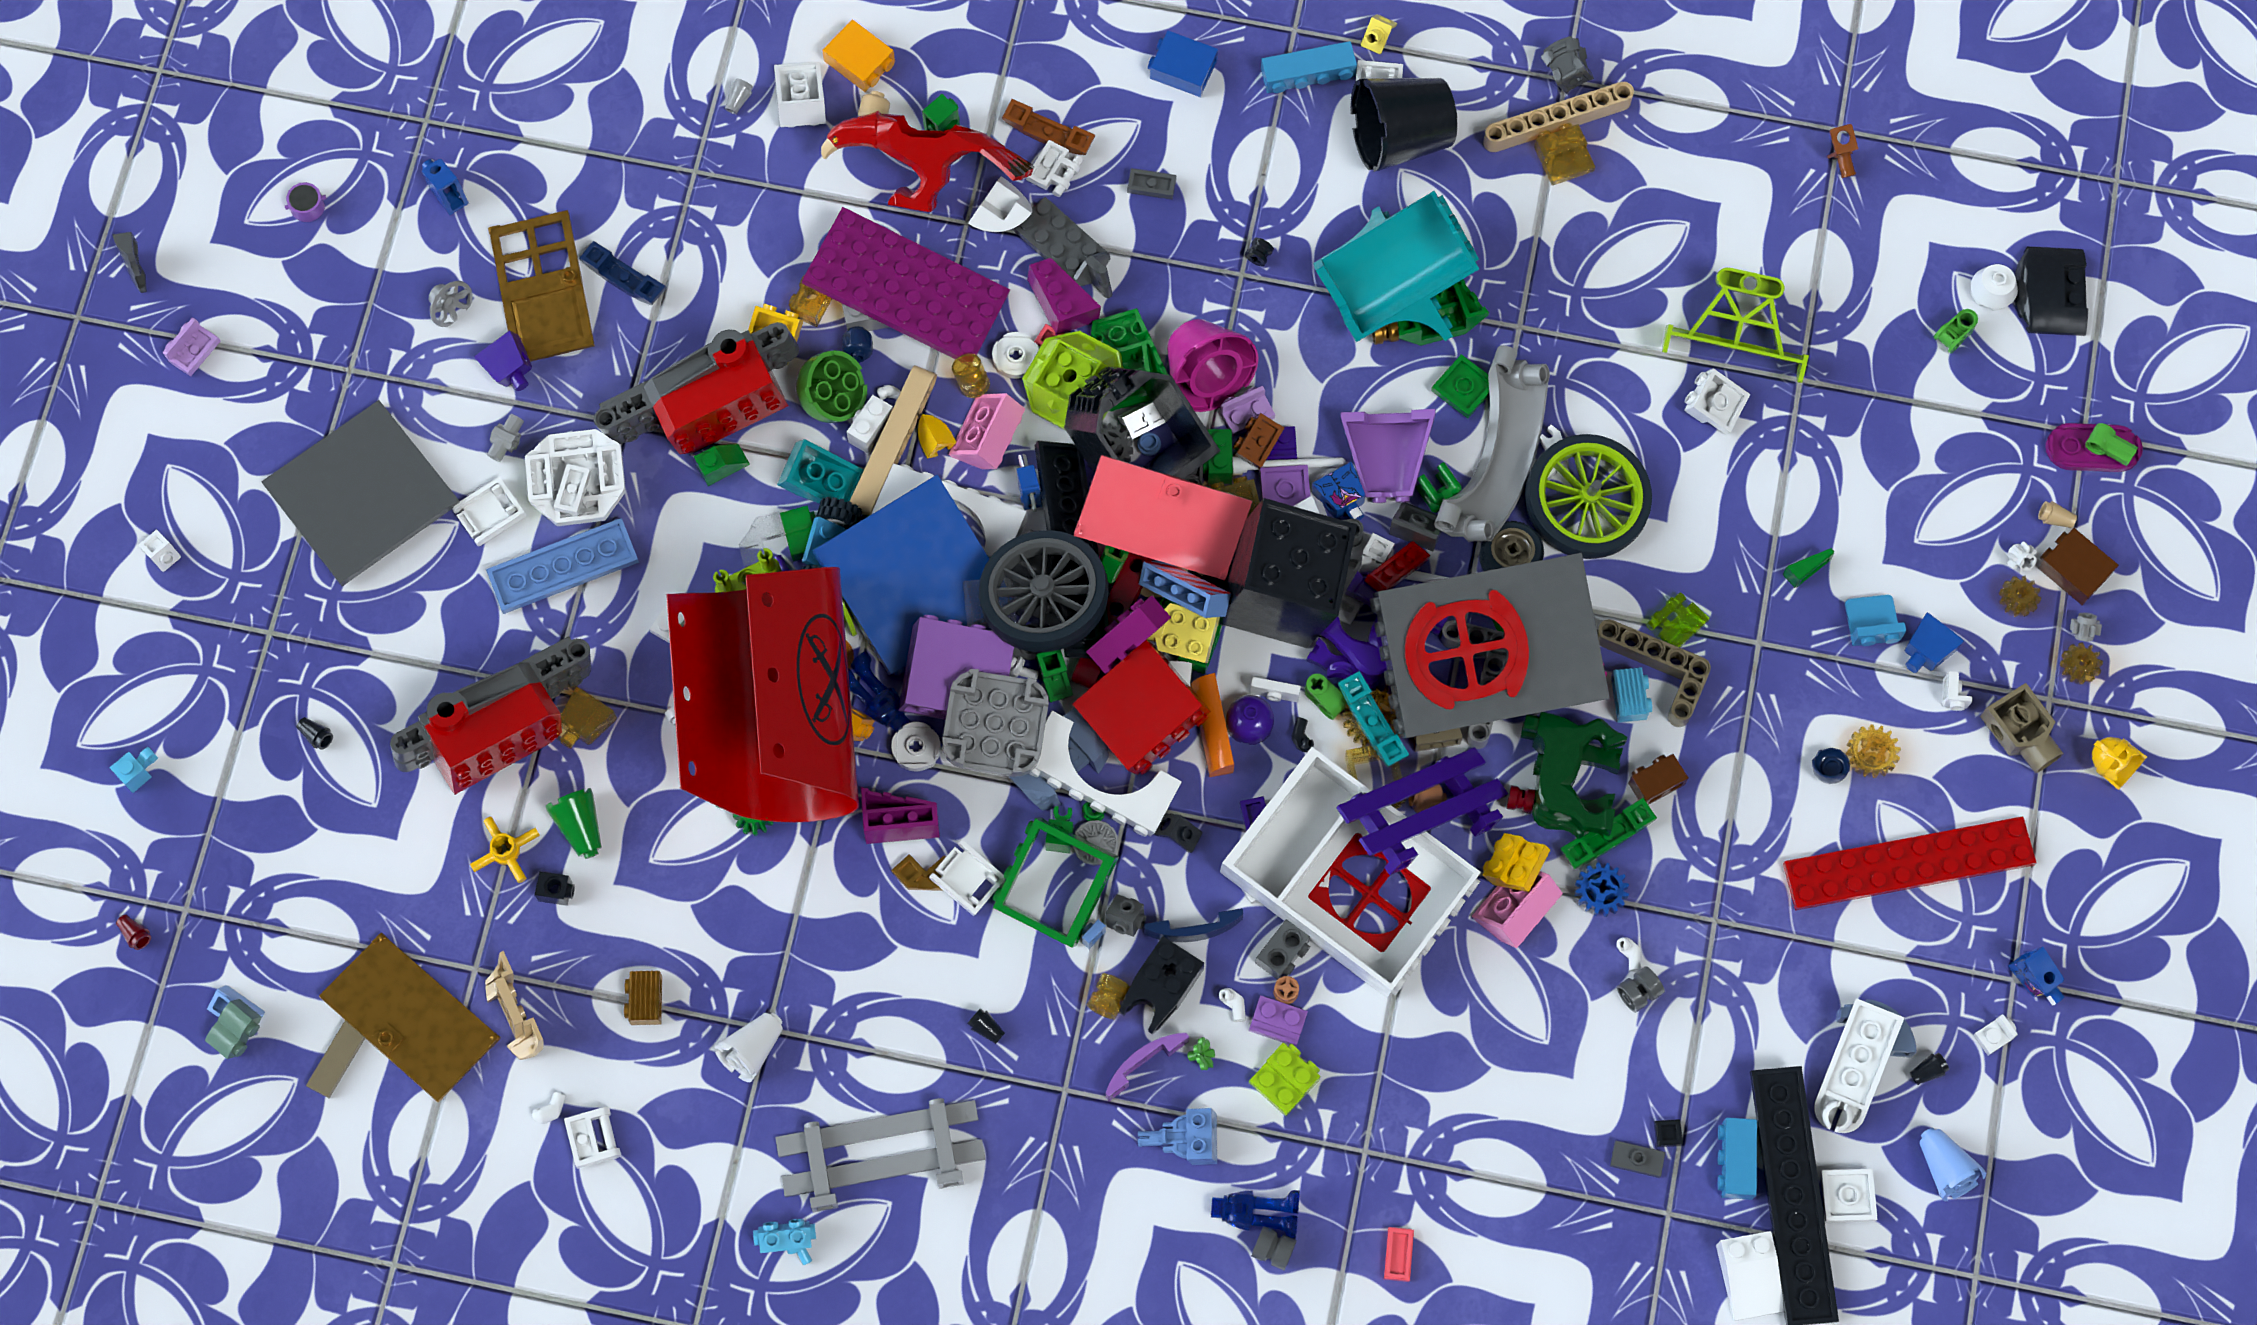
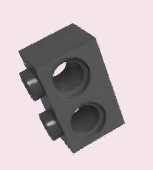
(1278, 947)

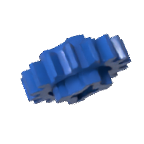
(1592, 887)

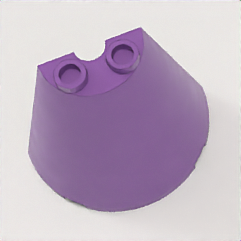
(1388, 450)

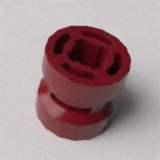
(1520, 799)

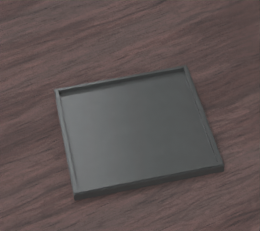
(360, 492)

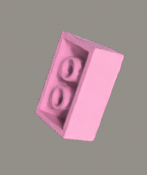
(987, 430)
(1514, 913)

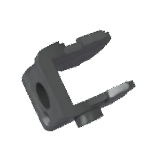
(1567, 63)

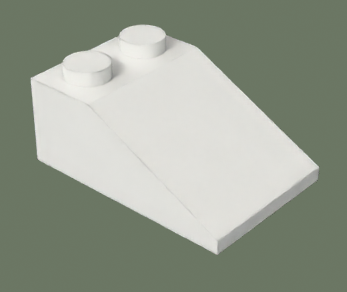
(800, 94)
(1751, 1275)

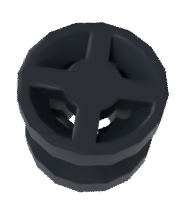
(1259, 251)

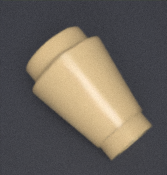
(2054, 514)

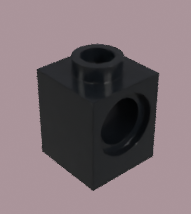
(547, 881)

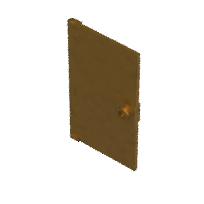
(409, 1017)

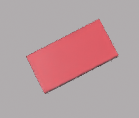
(1398, 1254)

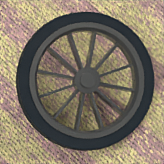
(1043, 591)

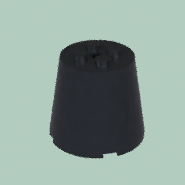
(1401, 119)

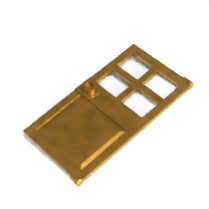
(549, 307)

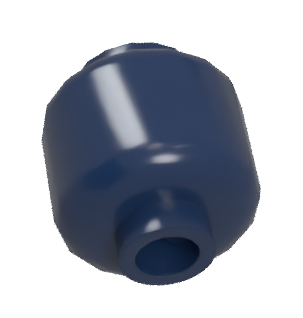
(857, 343)

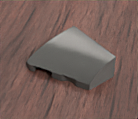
(128, 250)

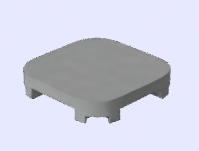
(995, 723)

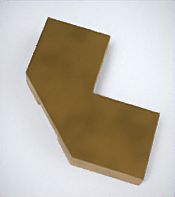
(914, 877)

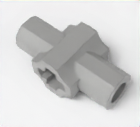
(505, 437)

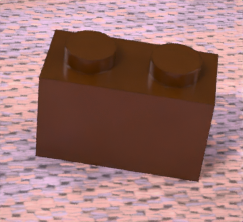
(1658, 779)

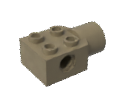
(2023, 728)

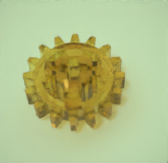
(1873, 740)

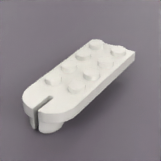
(1857, 1066)

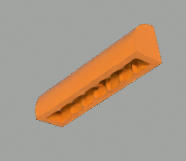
(1214, 730)

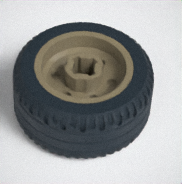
(1515, 539)

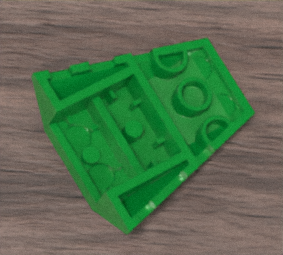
(1459, 306)
(1131, 338)

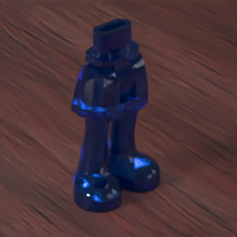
(885, 704)
(1239, 1211)

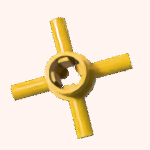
(509, 857)

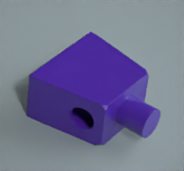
(506, 361)

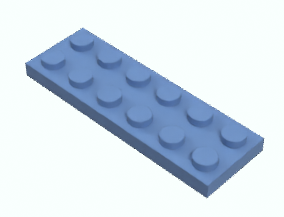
(562, 566)

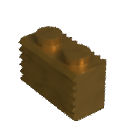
(644, 998)

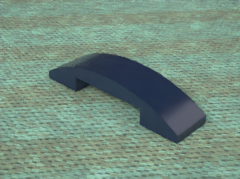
(621, 275)
(1225, 922)

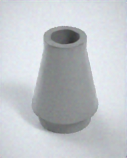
(738, 95)

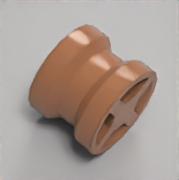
(1287, 985)

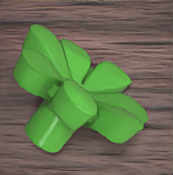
(1202, 1054)

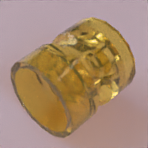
(971, 375)
(1109, 994)

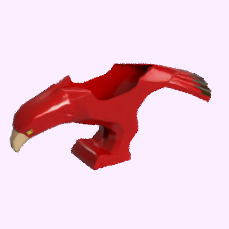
(923, 150)

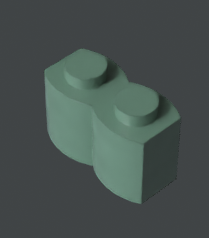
(233, 1029)

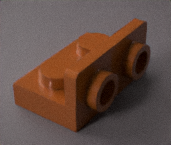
(1258, 440)

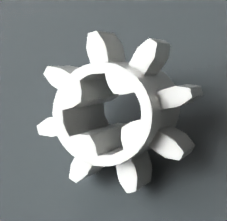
(2022, 557)

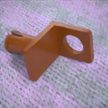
(1844, 151)

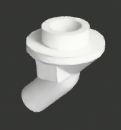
(1018, 669)

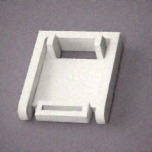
(485, 515)
(964, 874)

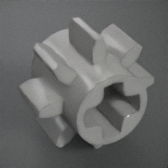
(2085, 627)

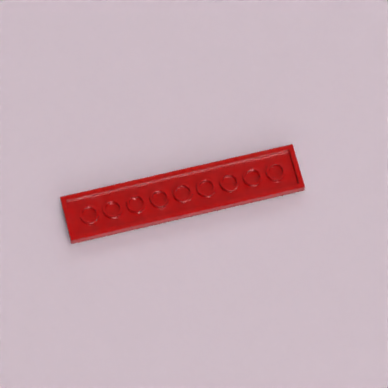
(1909, 863)

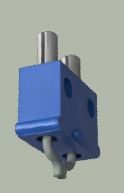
(1028, 485)

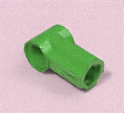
(2105, 441)

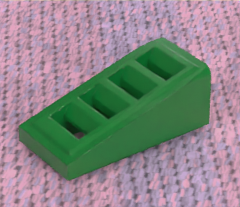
(1802, 570)

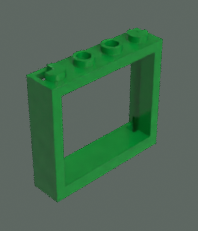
(1108, 863)

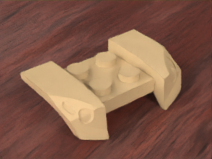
(527, 1036)

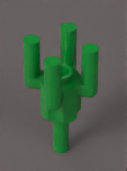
(1430, 495)

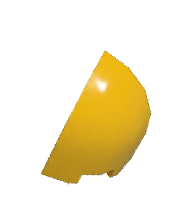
(934, 435)

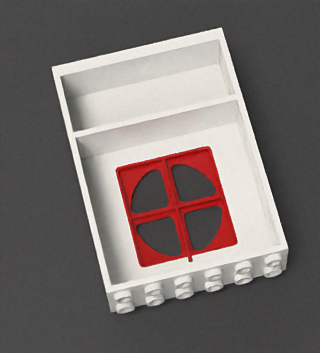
(1305, 838)

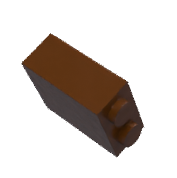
(2077, 565)

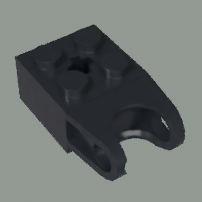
(1159, 991)

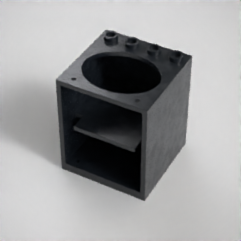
(1288, 572)

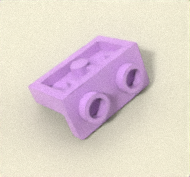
(1239, 410)

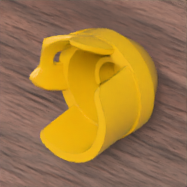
(2116, 760)

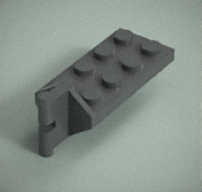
(1059, 238)

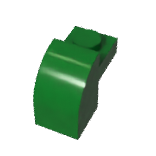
(1054, 675)

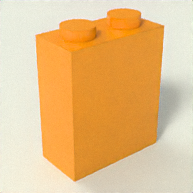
(859, 55)

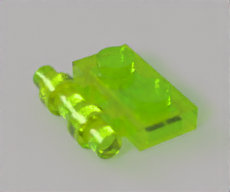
(1683, 627)

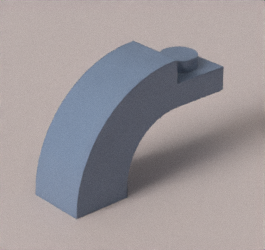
(1905, 1042)

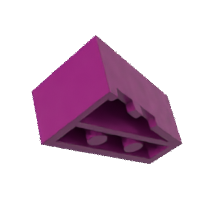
(1061, 298)
(1129, 633)
(897, 818)

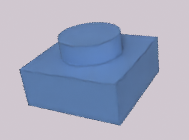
(1093, 933)

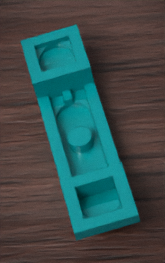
(1371, 719)

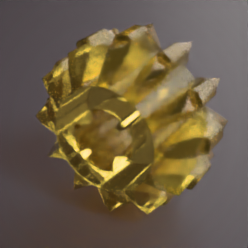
(2027, 592)
(2090, 663)

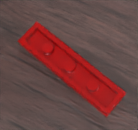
(1397, 567)

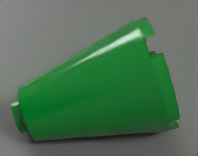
(578, 821)

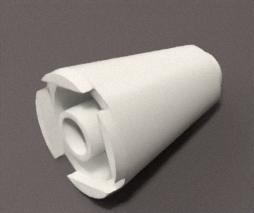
(750, 1046)

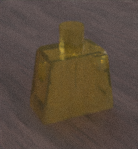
(584, 718)

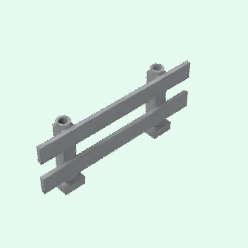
(943, 1157)

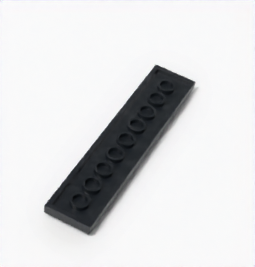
(1063, 498)
(1794, 1196)

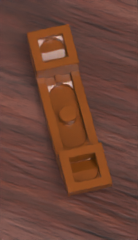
(1044, 129)

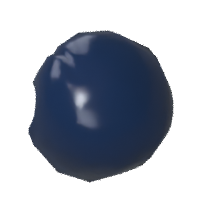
(1831, 765)

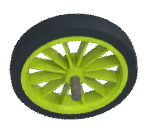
(1588, 496)

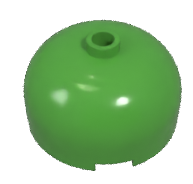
(831, 387)

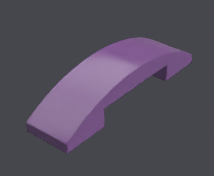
(1169, 1044)

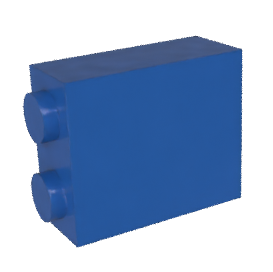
(1183, 63)

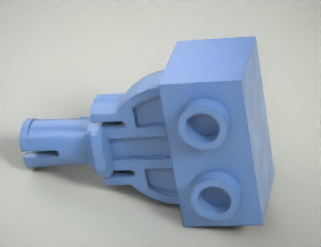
(1188, 1136)

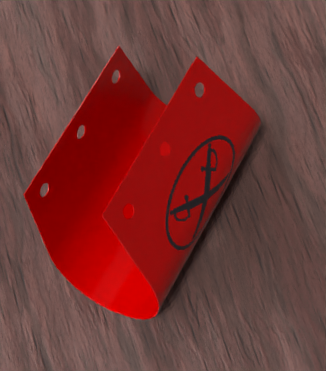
(766, 697)

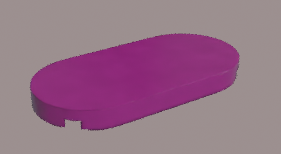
(2068, 450)

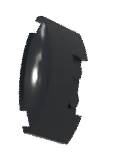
(2052, 291)

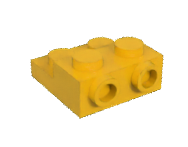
(767, 315)
(1515, 862)

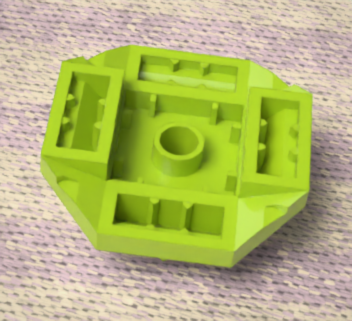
(1053, 366)

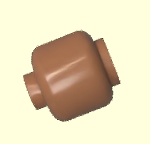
(1427, 798)

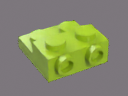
(1285, 1078)

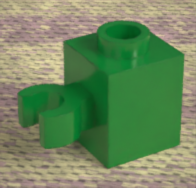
(1053, 843)

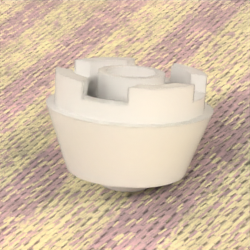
(1994, 287)

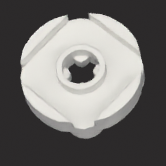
(1006, 346)
(906, 737)

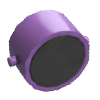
(305, 202)

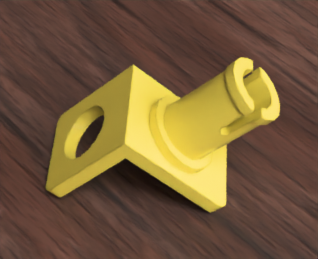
(1377, 33)

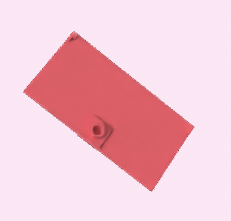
(1162, 517)

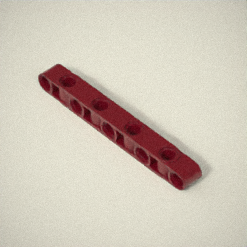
(1123, 594)

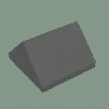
(1415, 525)

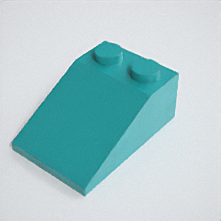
(818, 473)

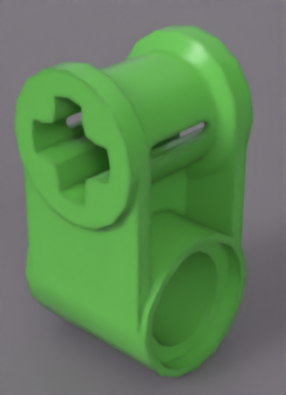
(1954, 332)
(1327, 698)

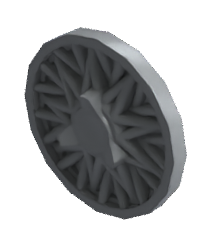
(1100, 834)

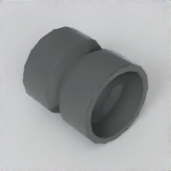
(1647, 984)
(1274, 1248)

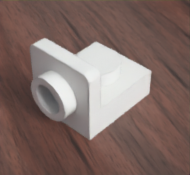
(159, 550)
(1951, 693)
(1996, 1034)

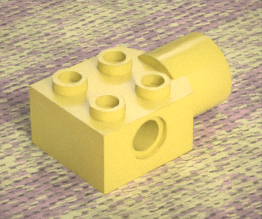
(1186, 634)

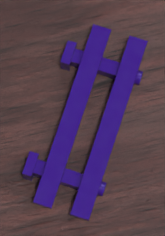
(1466, 801)

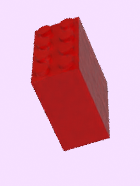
(1142, 708)

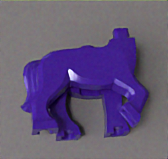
(1356, 654)

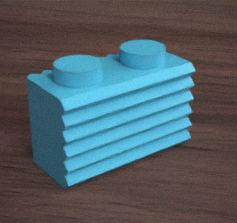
(1630, 694)

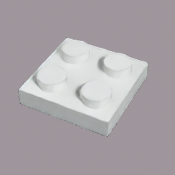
(1848, 1195)

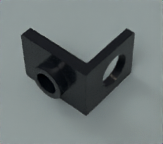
(1179, 831)

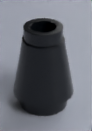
(315, 733)
(986, 1026)
(1931, 1068)

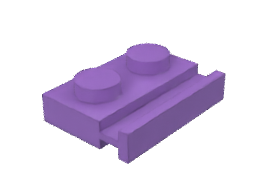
(1278, 1021)

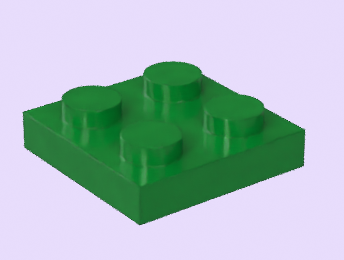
(1463, 386)

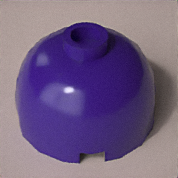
(1250, 719)

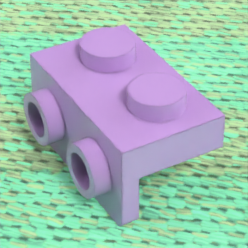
(190, 347)

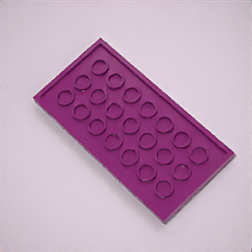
(905, 285)

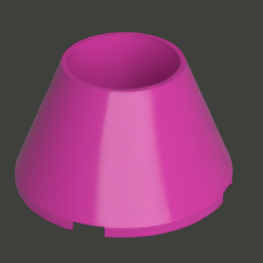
(1210, 363)

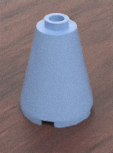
(1949, 1164)

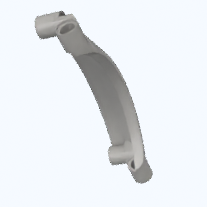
(1510, 449)

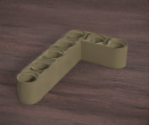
(1660, 662)

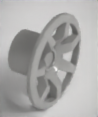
(446, 300)

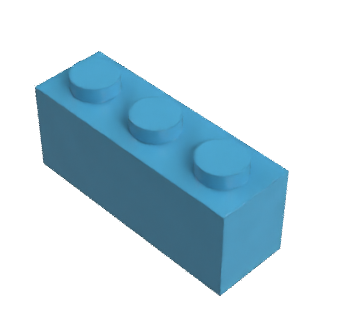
(1738, 1158)

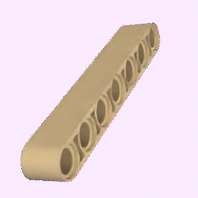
(1565, 109)
(894, 437)

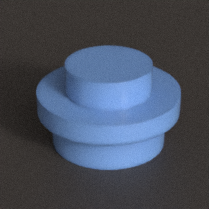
(1149, 444)

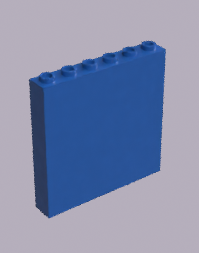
(905, 566)

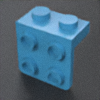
(1873, 620)

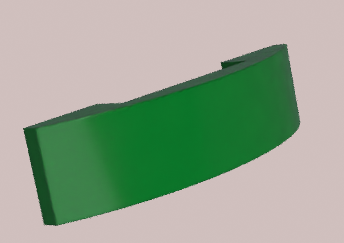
(1624, 827)

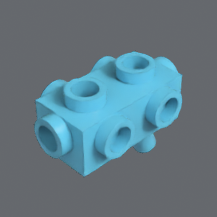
(791, 1237)

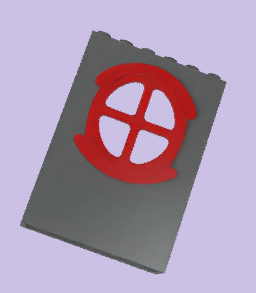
(1547, 637)

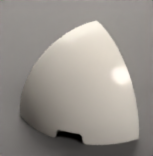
(1002, 208)

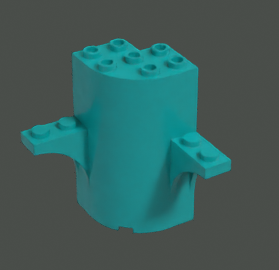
(1399, 267)

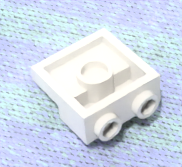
(1716, 400)

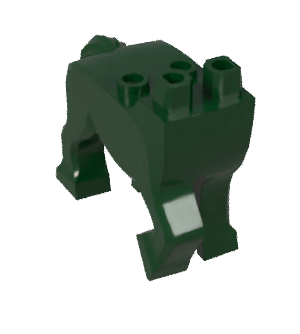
(1561, 752)

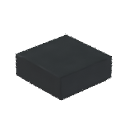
(1668, 1133)

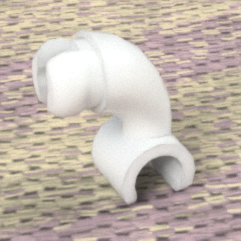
(888, 392)

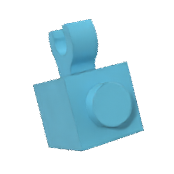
(132, 770)

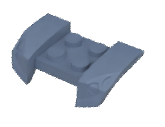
(1084, 748)

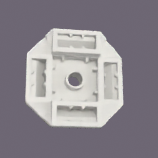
(581, 448)

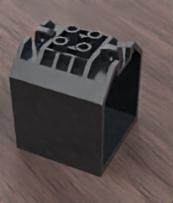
(1099, 395)

